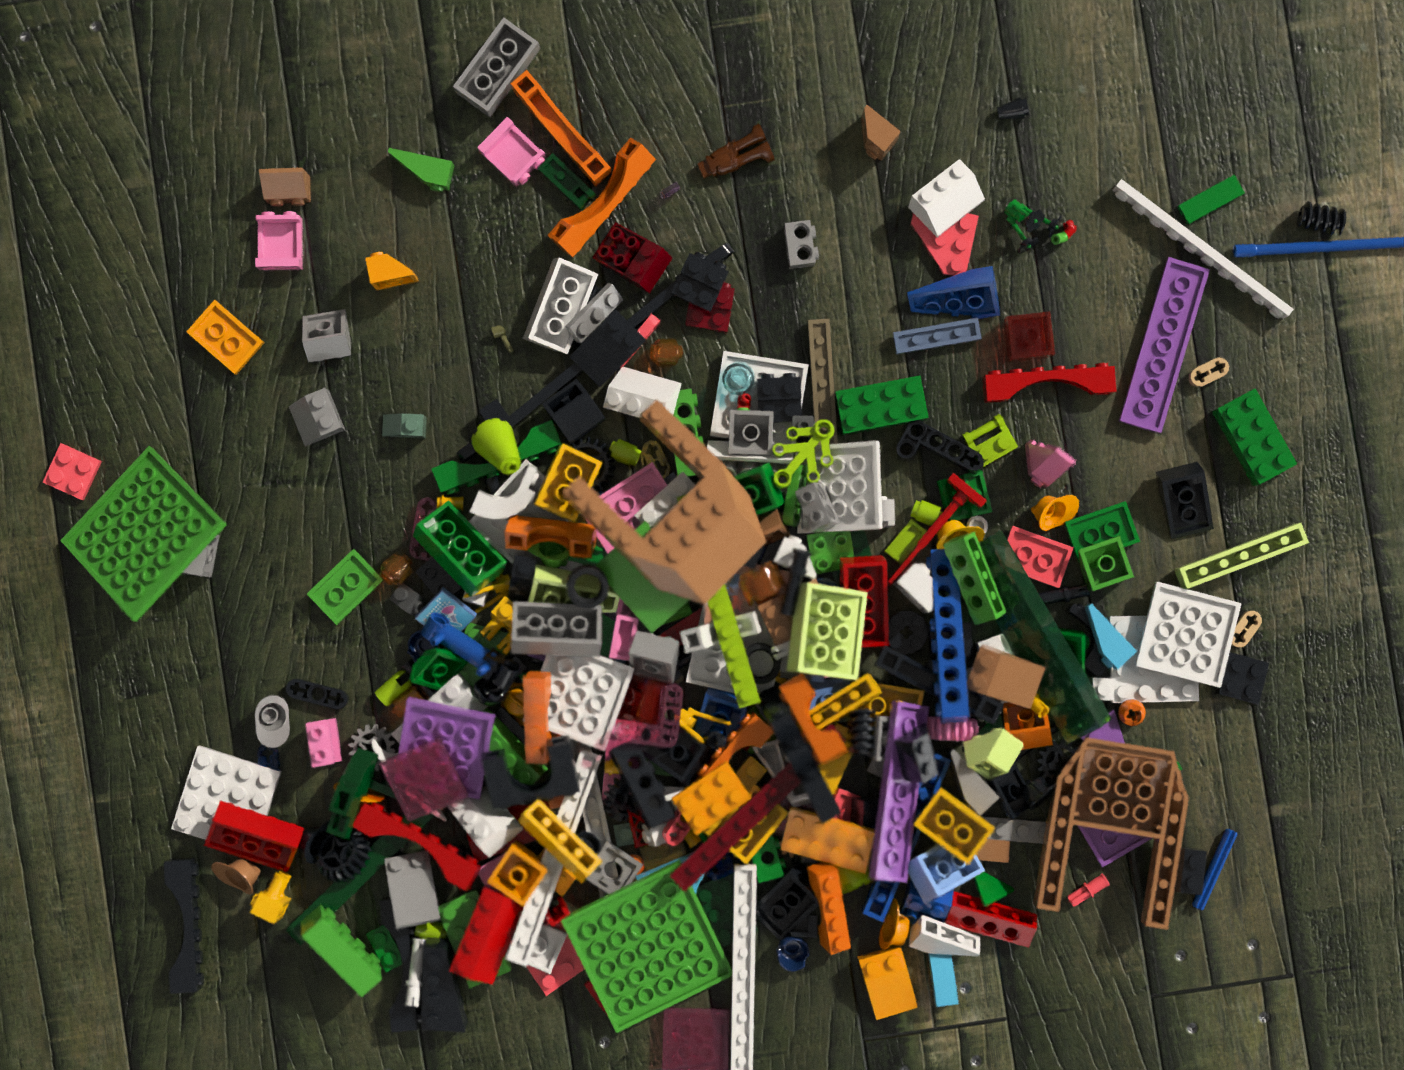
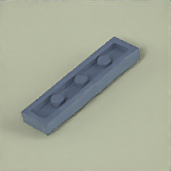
(936, 336)

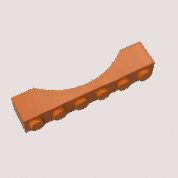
(560, 128)
(629, 167)

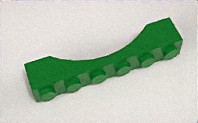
(454, 475)

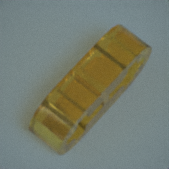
(660, 456)

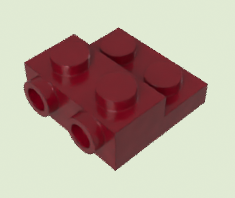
(719, 316)

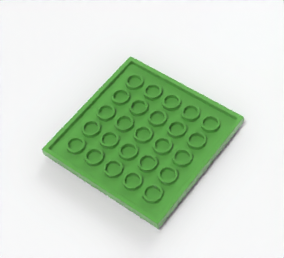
(143, 533)
(646, 947)

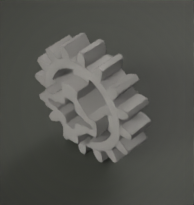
(379, 736)

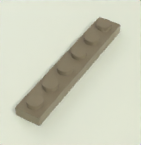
(822, 374)

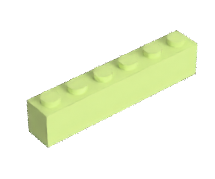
(1241, 556)

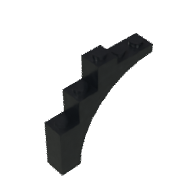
(798, 755)

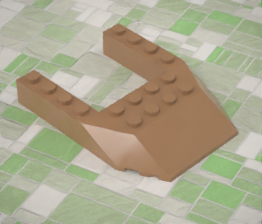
(700, 538)
(1123, 792)

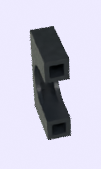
(507, 791)

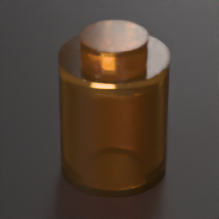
(400, 703)

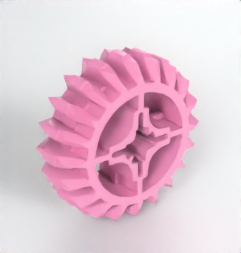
(952, 731)

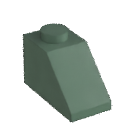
(404, 425)

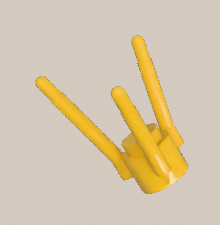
(500, 585)
(687, 722)

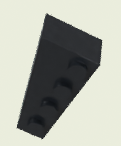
(440, 989)

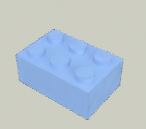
(940, 872)

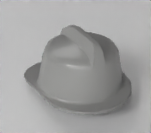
(272, 721)

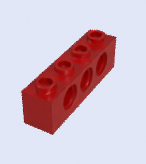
(992, 921)

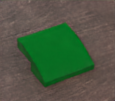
(968, 510)

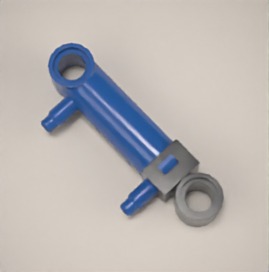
(488, 662)

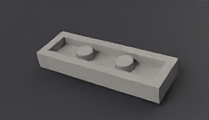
(594, 313)

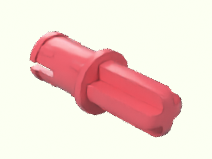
(1088, 890)

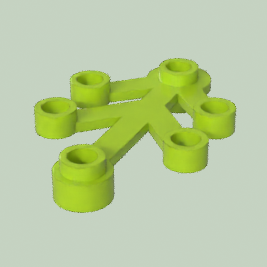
(805, 450)

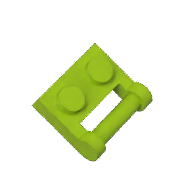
(996, 445)

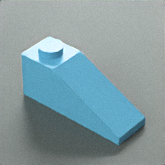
(1109, 641)

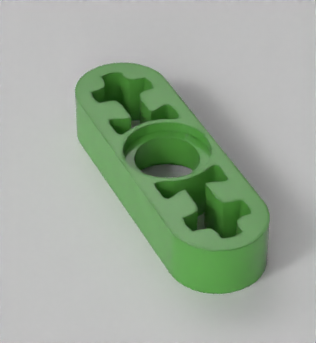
(792, 507)

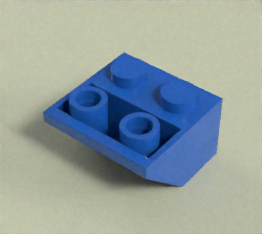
(914, 907)

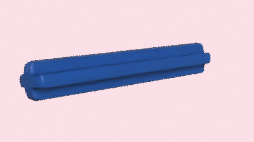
(1215, 868)

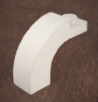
(505, 506)
(706, 635)

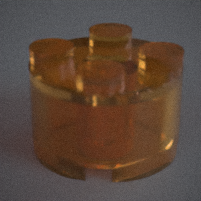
(761, 584)

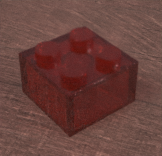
(1029, 336)
(642, 700)

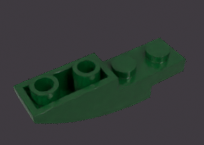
(348, 793)

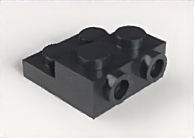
(700, 281)
(780, 396)
(1243, 678)

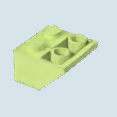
(992, 753)

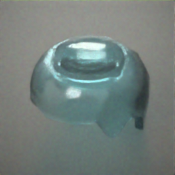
(738, 378)

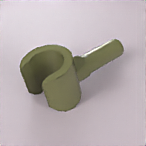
(499, 331)

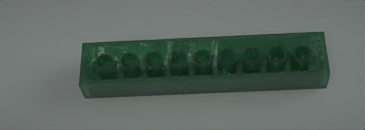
(1039, 640)

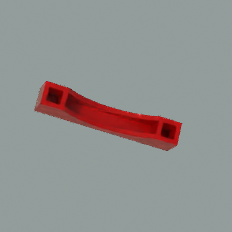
(1093, 380)
(456, 867)

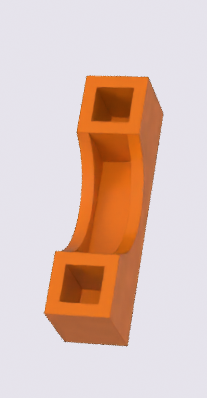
(525, 532)
(799, 695)
(536, 702)
(752, 732)
(827, 889)

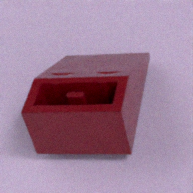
(633, 257)

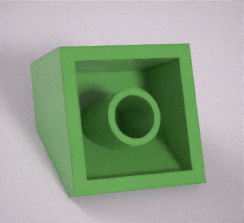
(1104, 564)

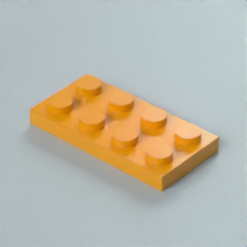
(829, 842)

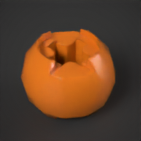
(1137, 707)

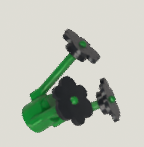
(1018, 212)

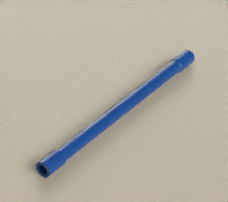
(1252, 250)

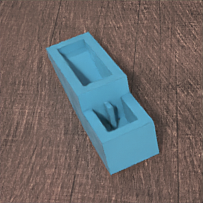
(943, 979)

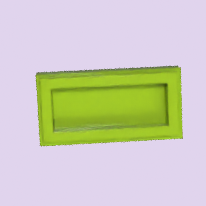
(905, 542)

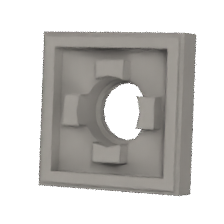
(629, 869)

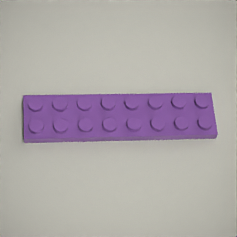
(1164, 345)
(896, 801)

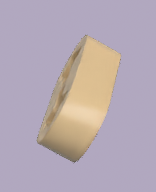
(1210, 376)
(1249, 631)

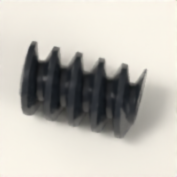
(1322, 217)
(860, 732)

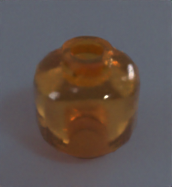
(665, 352)
(396, 569)

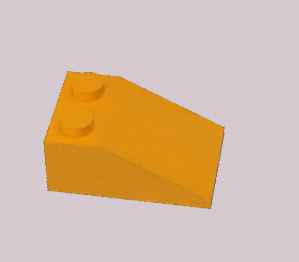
(887, 982)

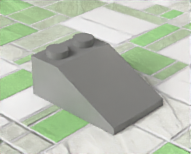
(971, 787)
(412, 889)

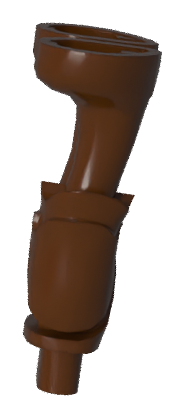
(728, 159)

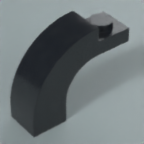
(1092, 659)

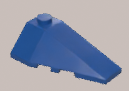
(965, 294)

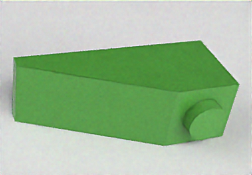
(430, 170)

